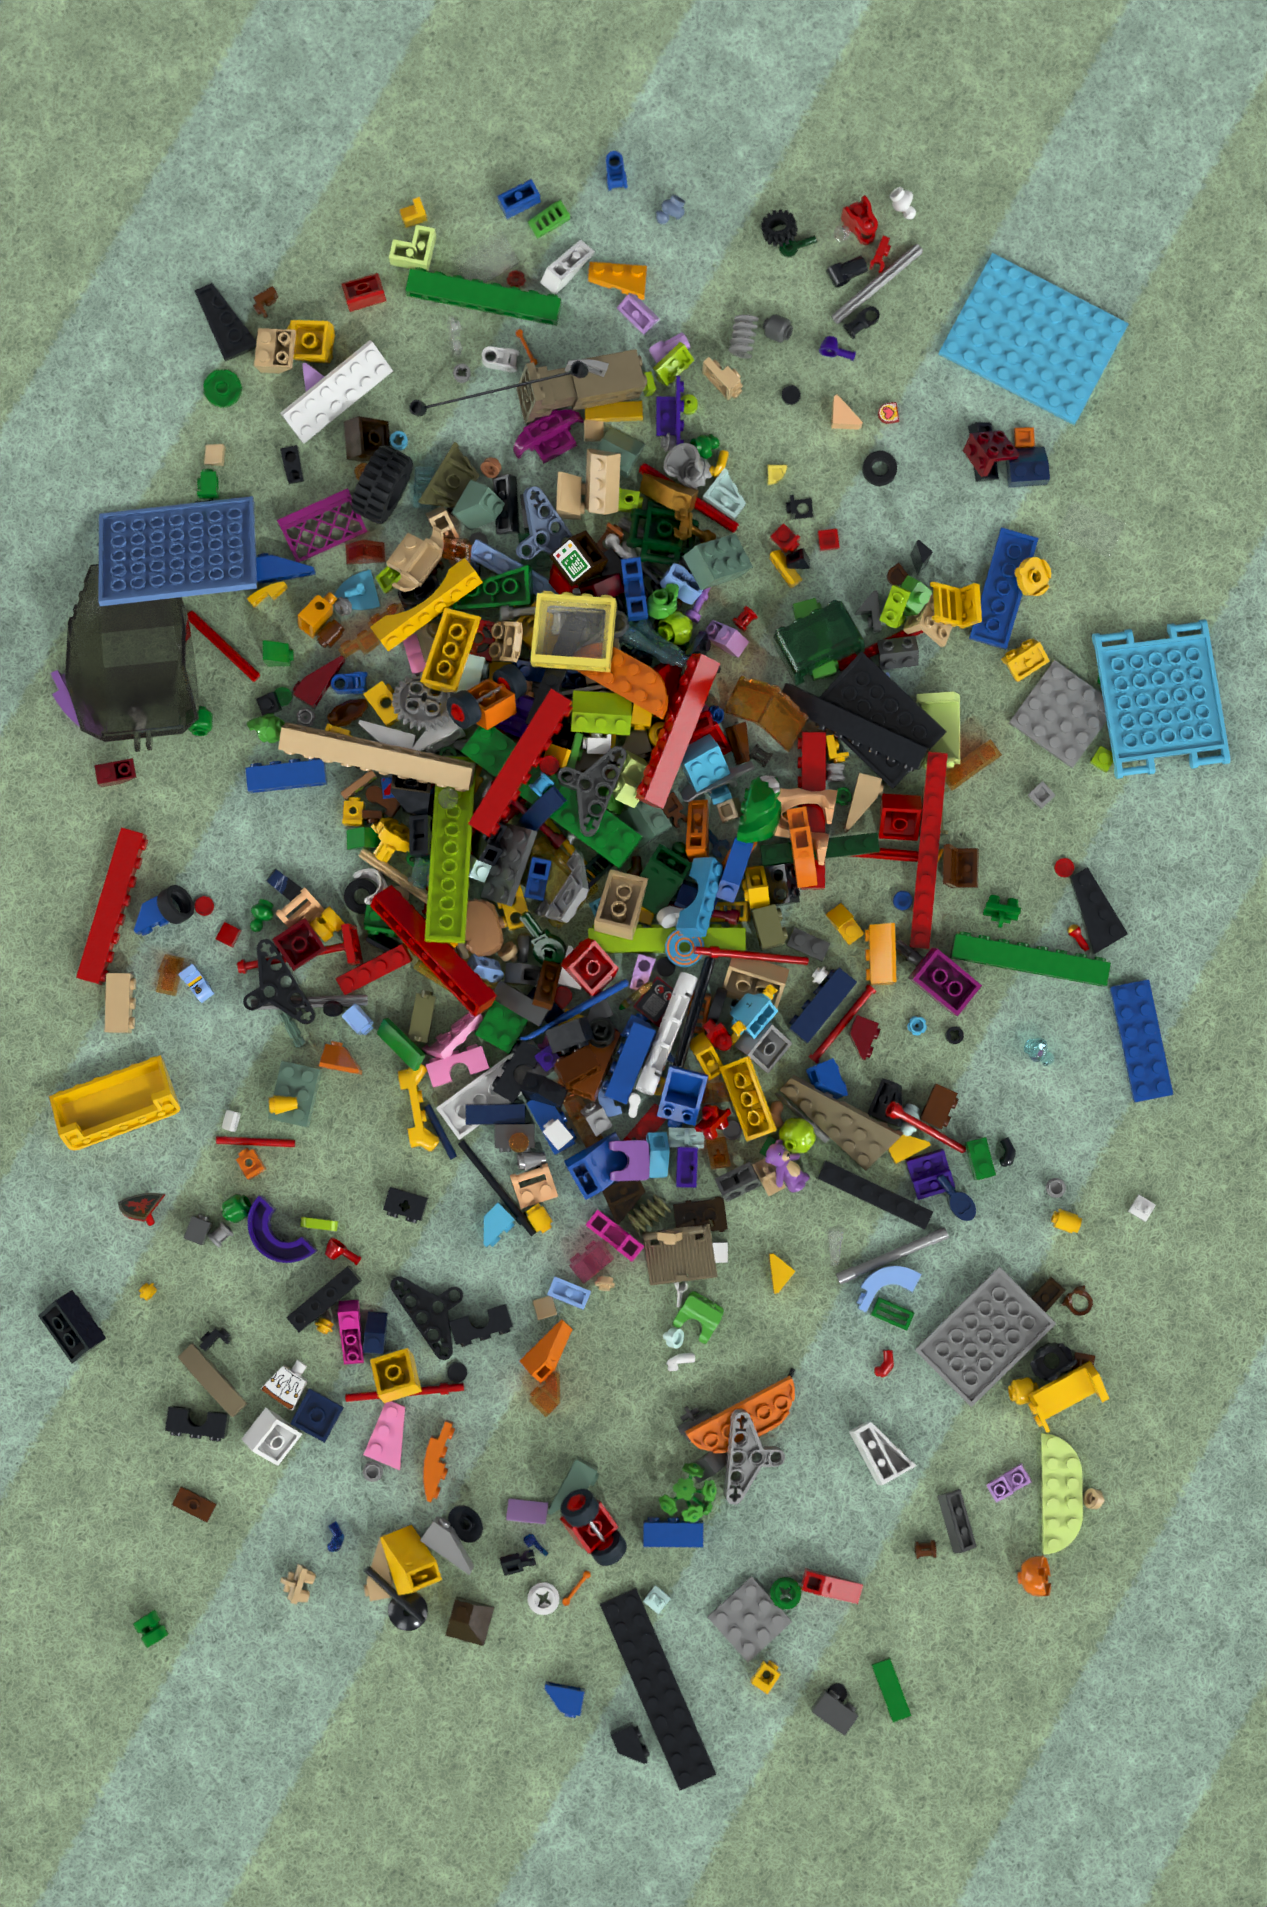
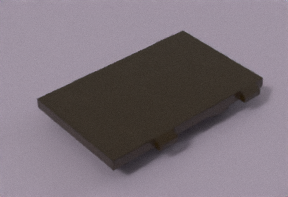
(702, 1209)

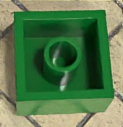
(501, 1027)

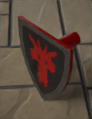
(141, 1206)

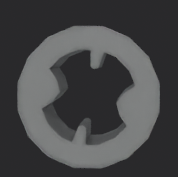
(462, 367)

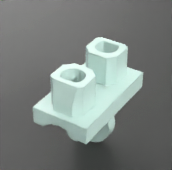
(685, 1138)

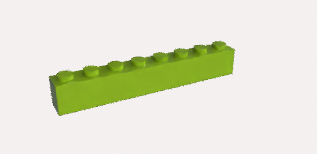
(654, 939)

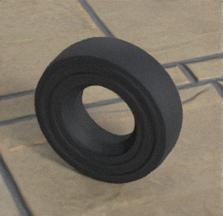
(879, 480)
(350, 891)
(717, 1004)

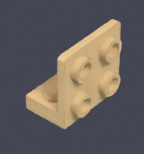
(923, 621)

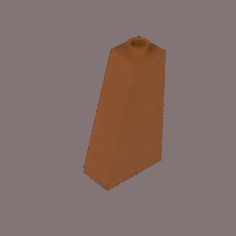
(591, 1086)

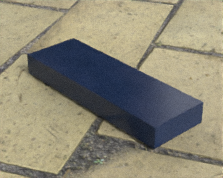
(494, 1114)

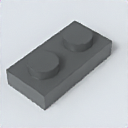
(808, 944)

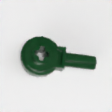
(546, 945)

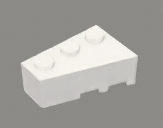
(880, 1454)

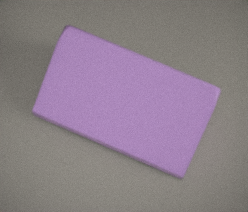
(637, 313)
(527, 1511)

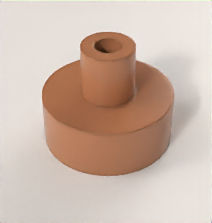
(491, 467)

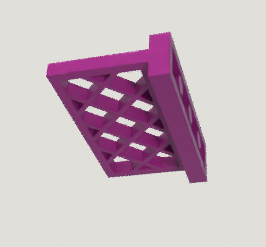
(311, 512)

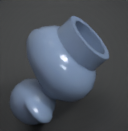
(671, 207)

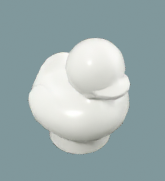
(901, 200)

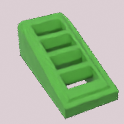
(552, 224)

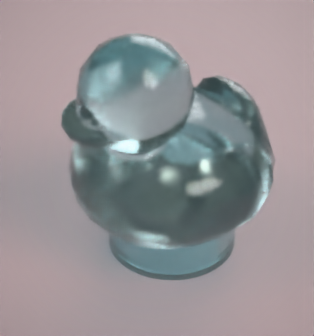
(1037, 1051)

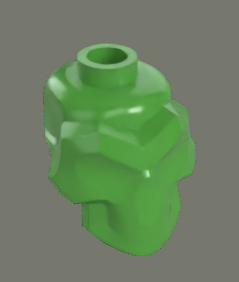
(663, 601)
(267, 727)

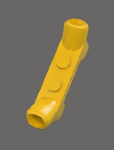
(419, 1134)

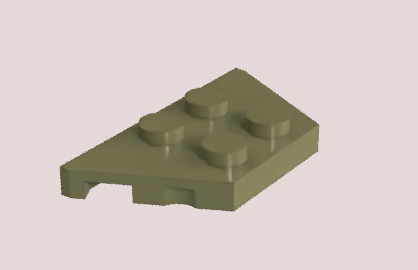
(449, 480)

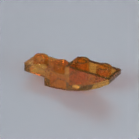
(367, 640)

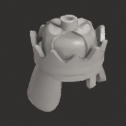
(687, 465)

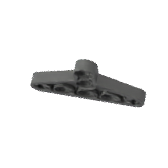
(597, 779)

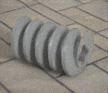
(742, 334)

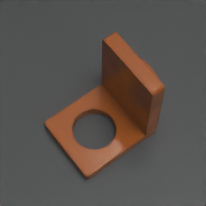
(611, 529)

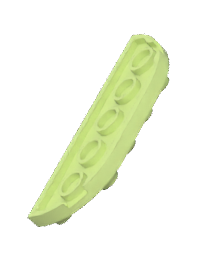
(1060, 1493)

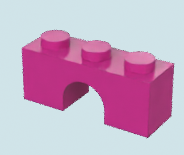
(614, 1235)

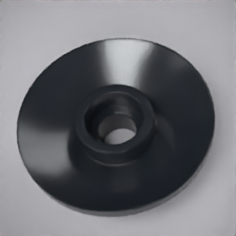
(466, 1523)
(403, 1621)

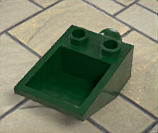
(663, 877)

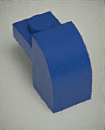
(537, 879)

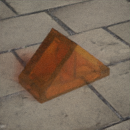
(457, 549)
(718, 1153)

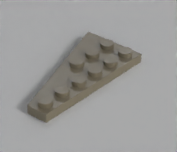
(846, 1125)

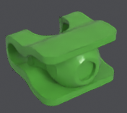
(703, 1310)

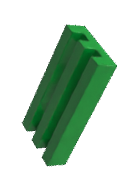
(908, 1320)

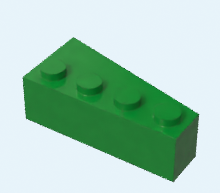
(509, 588)

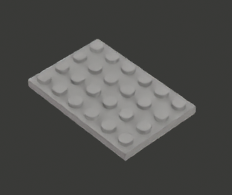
(985, 1336)

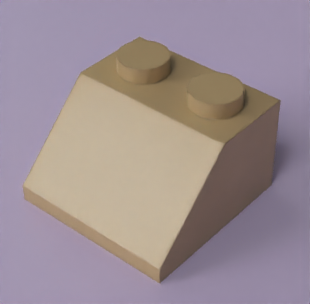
(569, 496)

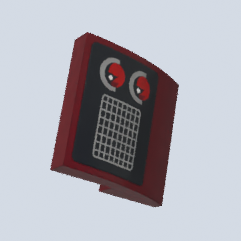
(655, 1001)

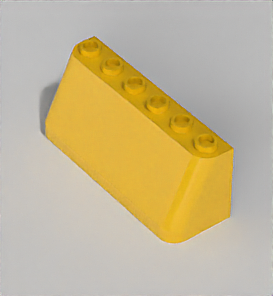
(114, 1104)

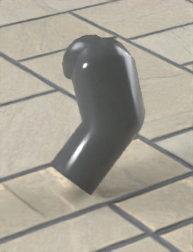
(523, 947)

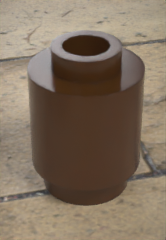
(330, 634)

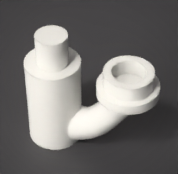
(624, 551)

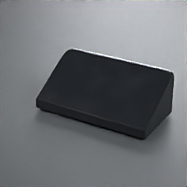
(382, 941)

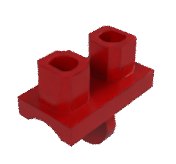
(718, 1035)
(712, 1119)

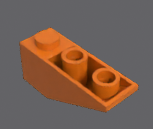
(546, 1353)

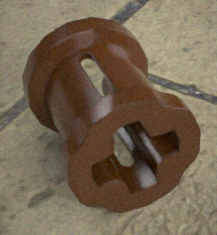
(925, 1553)

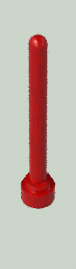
(896, 1111)

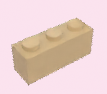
(119, 1003)

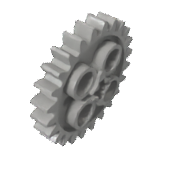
(420, 716)

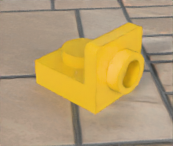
(832, 747)

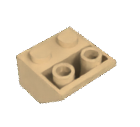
(274, 350)

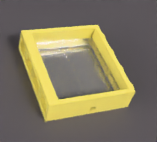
(573, 631)

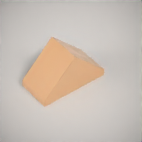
(843, 416)

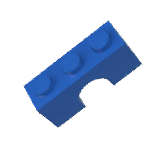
(634, 589)

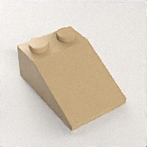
(620, 904)

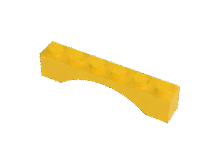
(396, 628)

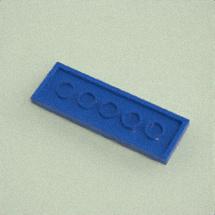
(1001, 591)
(1141, 1041)

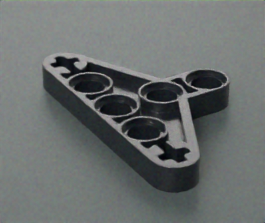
(273, 978)
(435, 1320)

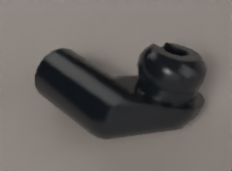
(1010, 1152)

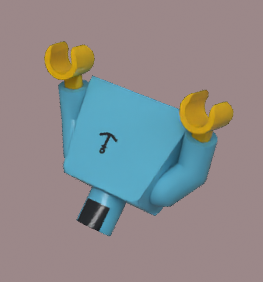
(753, 1012)

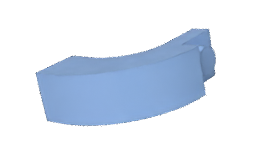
(884, 1276)

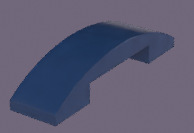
(542, 810)

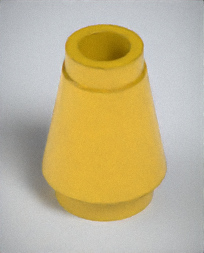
(282, 1104)

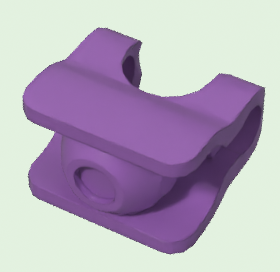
(638, 1160)

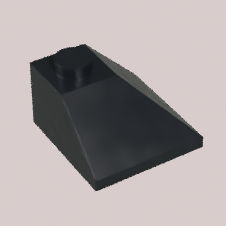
(411, 794)

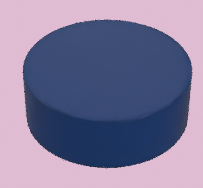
(902, 900)

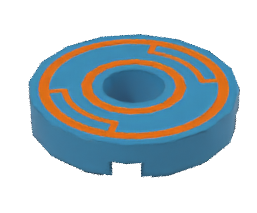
(676, 956)

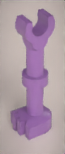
(694, 613)

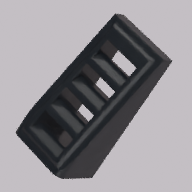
(604, 863)

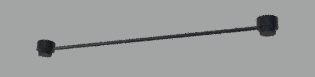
(577, 369)

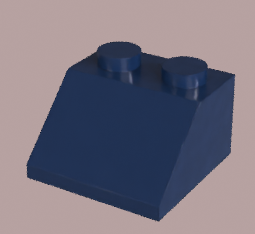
(1029, 468)

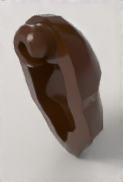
(347, 712)

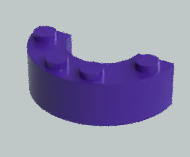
(265, 1240)

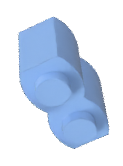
(688, 587)
(358, 1020)

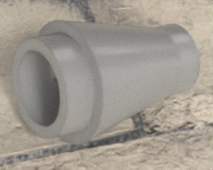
(529, 1160)

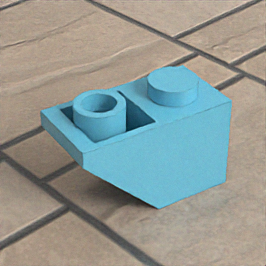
(496, 1222)

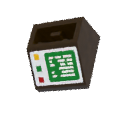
(579, 558)

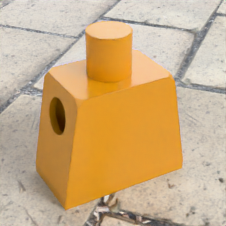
(316, 614)

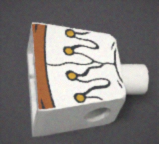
(287, 1385)

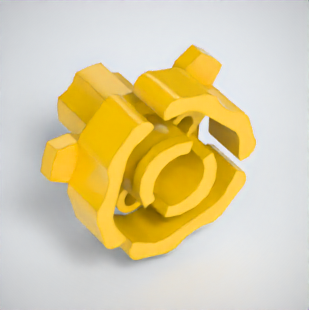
(392, 838)

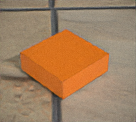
(1024, 437)

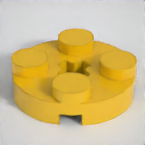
(1024, 576)

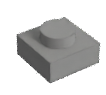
(1041, 795)

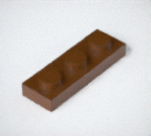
(547, 984)

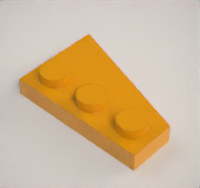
(620, 276)

